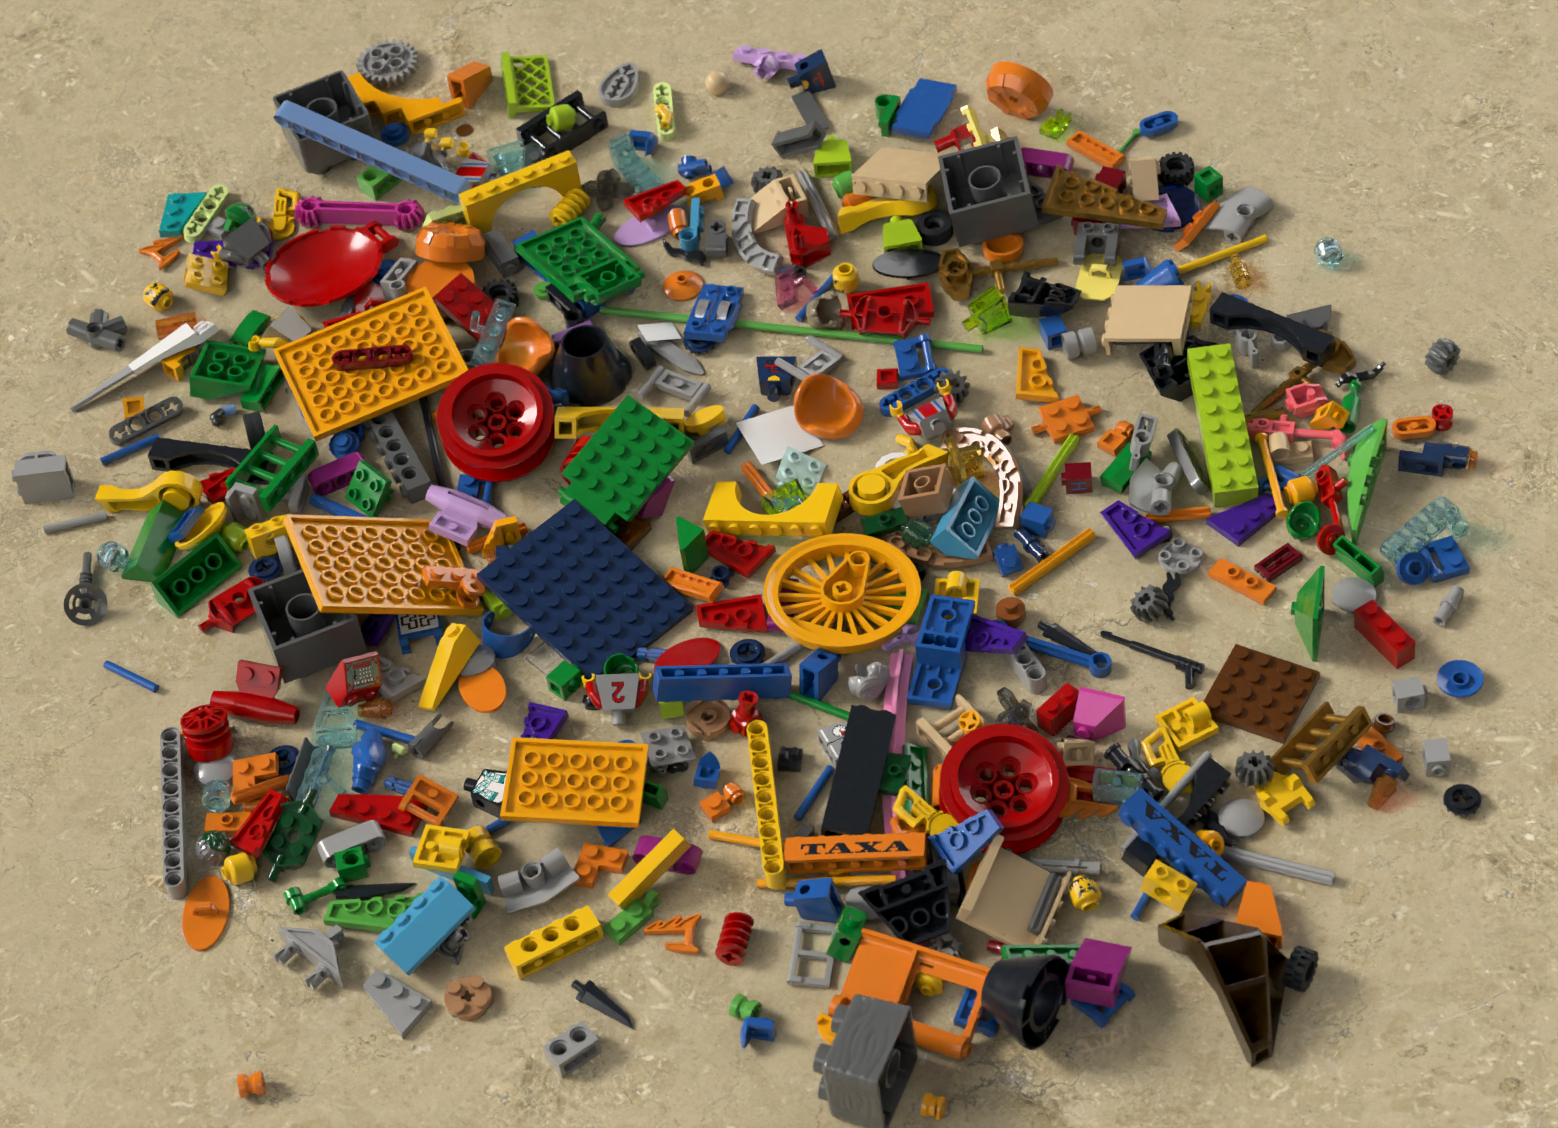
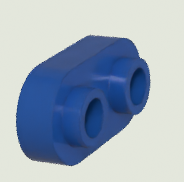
(1158, 123)

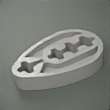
(628, 86)

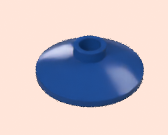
(1460, 678)

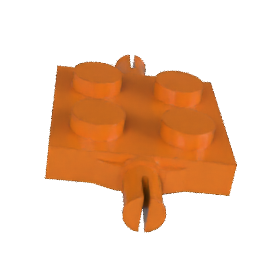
(1065, 418)

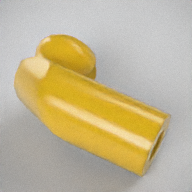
(665, 112)
(908, 442)

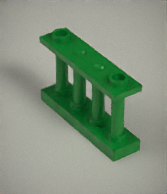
(288, 475)

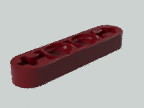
(372, 360)

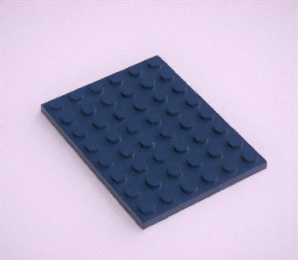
(584, 591)

